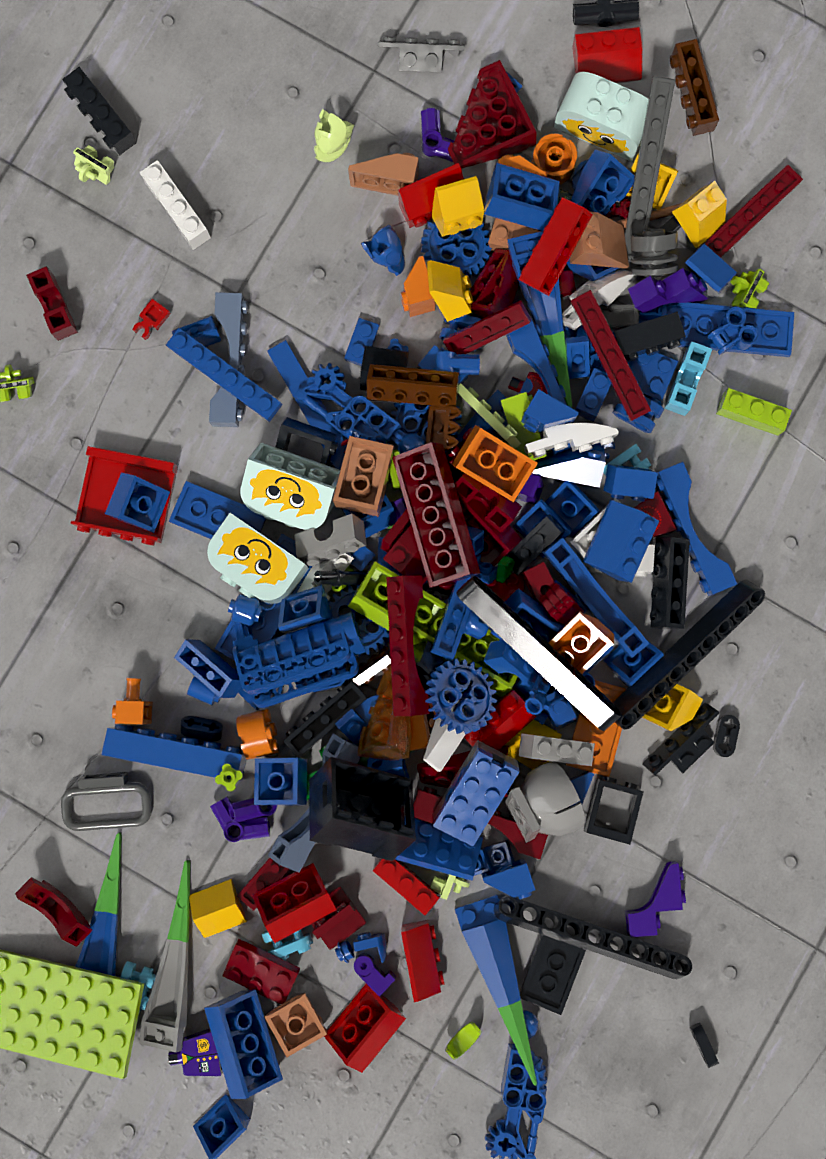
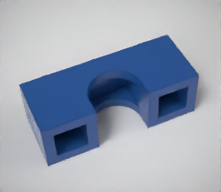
(505, 659)

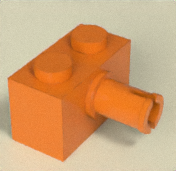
(132, 709)

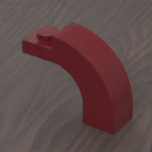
(57, 909)

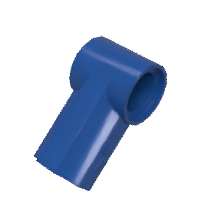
(462, 363)

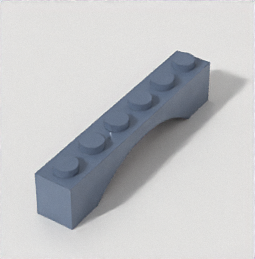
(230, 313)
(294, 844)

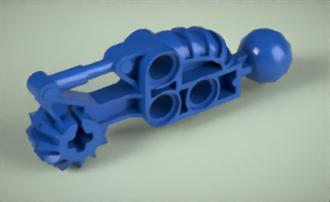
(362, 422)
(523, 1085)

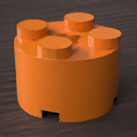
(561, 150)
(257, 734)

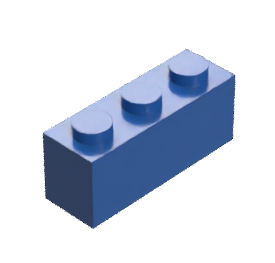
(209, 668)

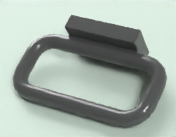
(104, 784)

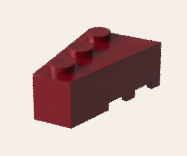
(495, 285)

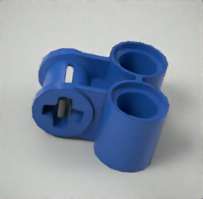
(731, 333)

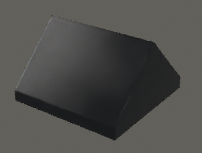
(381, 356)

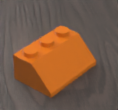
(582, 641)

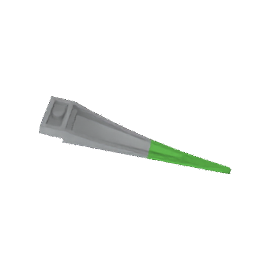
(167, 1005)

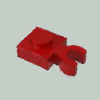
(153, 316)

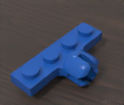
(457, 620)

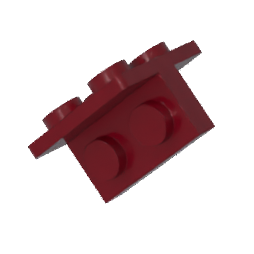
(340, 923)

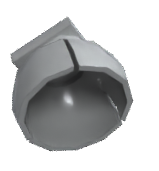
(543, 801)

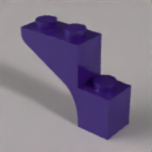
(676, 288)
(665, 897)

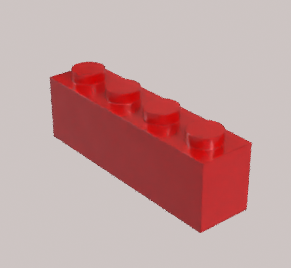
(555, 246)

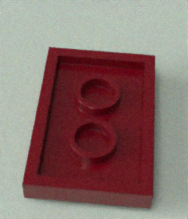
(261, 971)

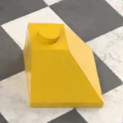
(674, 708)

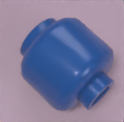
(245, 610)

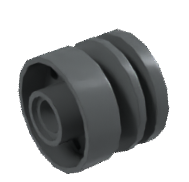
(654, 252)

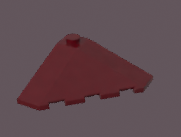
(493, 122)

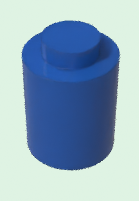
(202, 692)

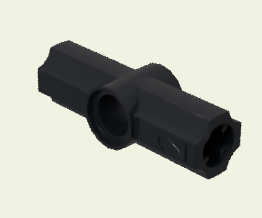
(605, 12)

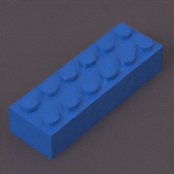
(171, 753)

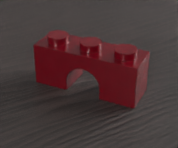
(55, 308)
(500, 510)

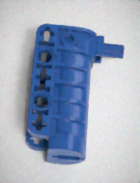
(297, 657)

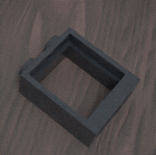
(291, 426)
(608, 833)

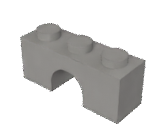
(346, 537)
(556, 749)

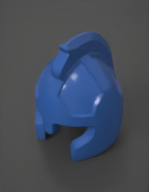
(386, 250)

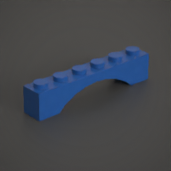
(527, 345)
(713, 572)
(594, 597)

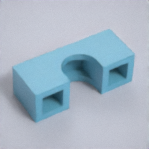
(687, 378)

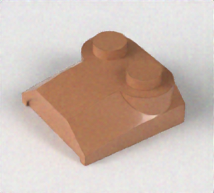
(296, 1024)

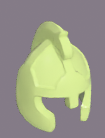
(331, 136)

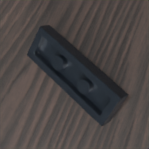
(535, 543)

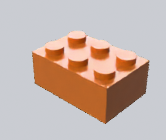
(494, 463)

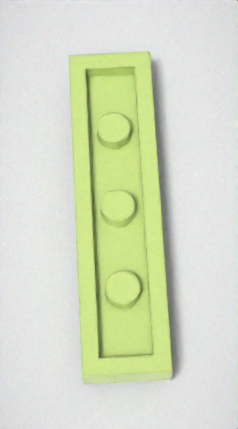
(493, 420)

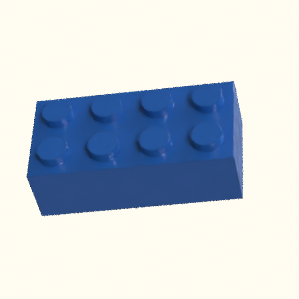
(243, 1044)

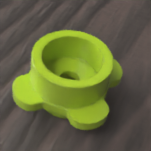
(235, 777)

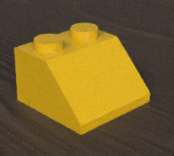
(458, 206)
(702, 213)
(449, 289)

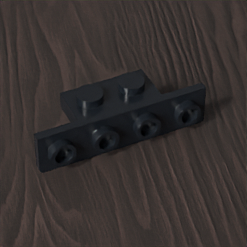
(685, 744)

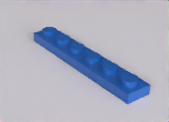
(224, 375)

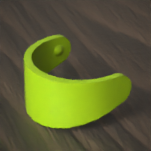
(463, 1040)

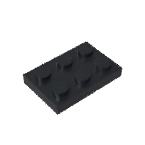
(551, 974)

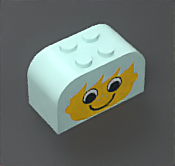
(603, 114)
(288, 487)
(254, 562)

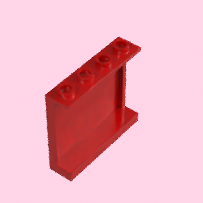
(99, 484)

